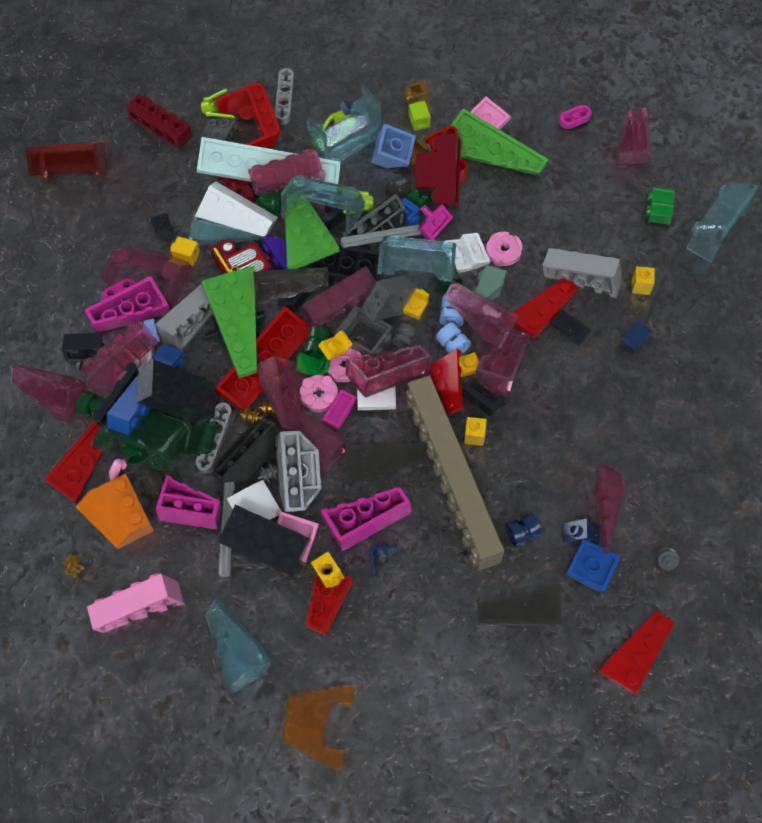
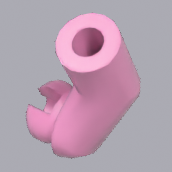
(116, 467)

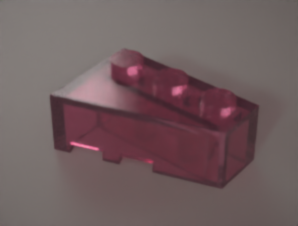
(635, 139)

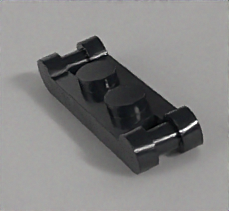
(100, 415)

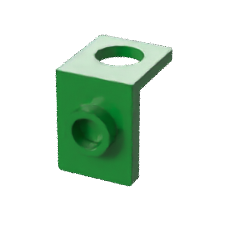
(311, 365)

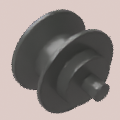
(268, 473)
(667, 558)

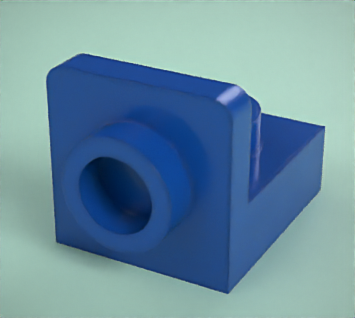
(412, 212)

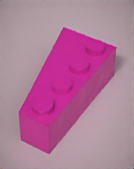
(128, 306)
(366, 516)

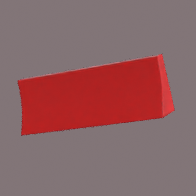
(280, 340)

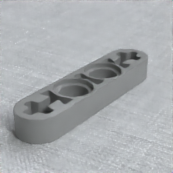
(284, 96)
(219, 438)

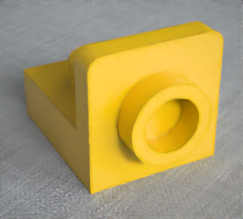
(417, 304)
(336, 346)
(468, 363)

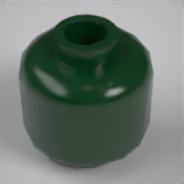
(270, 202)

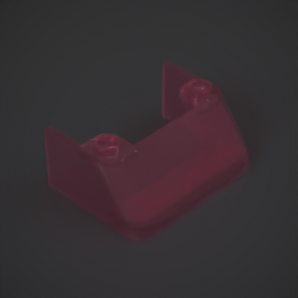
(170, 267)

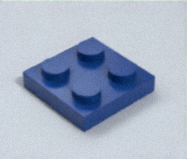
(592, 566)

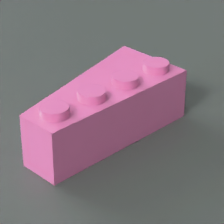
(134, 602)

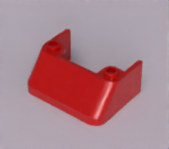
(251, 103)

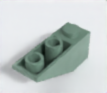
(490, 282)

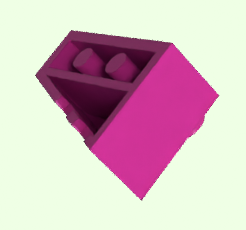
(187, 506)

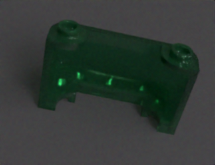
(157, 433)

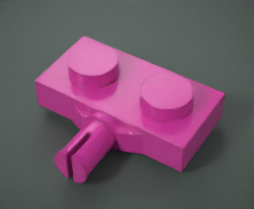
(434, 221)

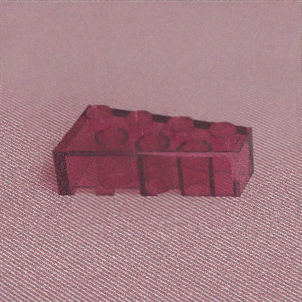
(279, 172)
(338, 298)
(112, 359)
(387, 370)

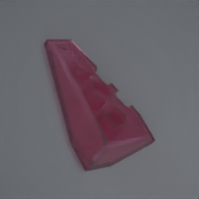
(324, 439)

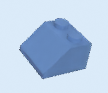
(393, 147)

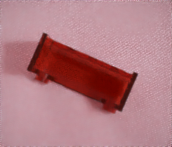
(66, 159)

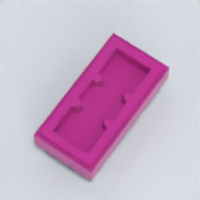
(339, 409)

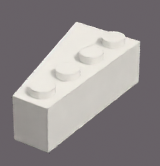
(235, 211)

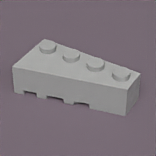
(584, 270)
(185, 319)

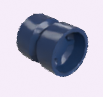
(525, 529)

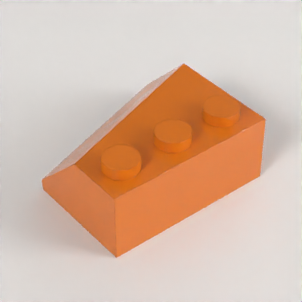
(116, 511)

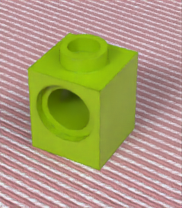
(419, 115)

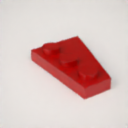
(446, 380)
(326, 603)

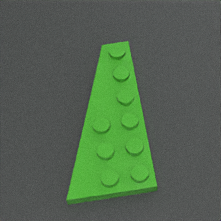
(492, 146)
(306, 236)
(233, 307)

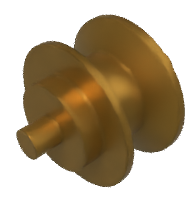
(267, 408)
(251, 416)
(72, 563)

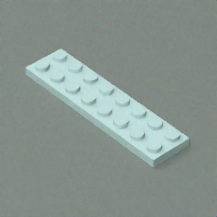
(235, 159)

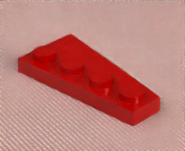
(544, 307)
(76, 466)
(634, 659)

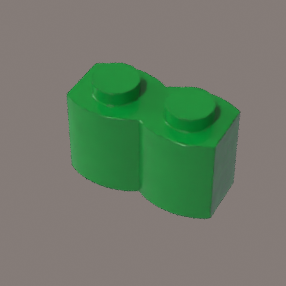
(661, 205)

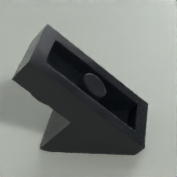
(332, 217)

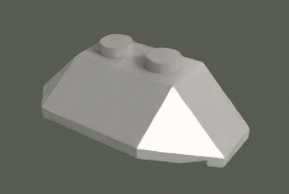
(297, 470)

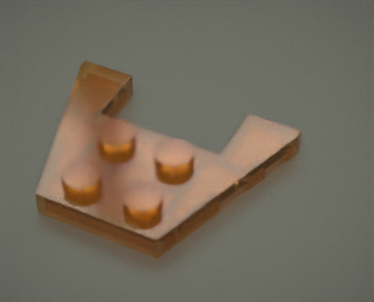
(307, 722)

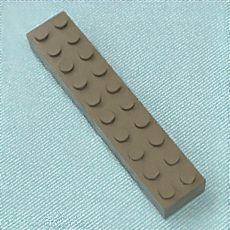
(454, 474)

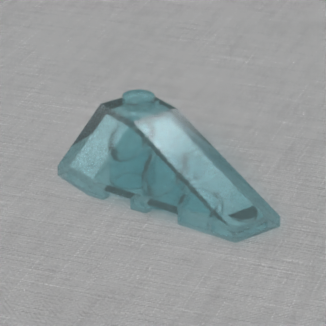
(210, 232)
(239, 651)

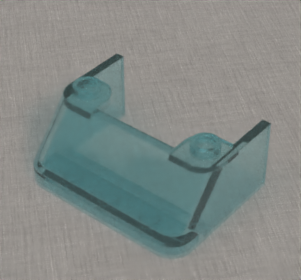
(351, 132)
(325, 194)
(710, 232)
(417, 256)

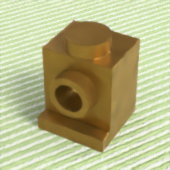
(417, 92)

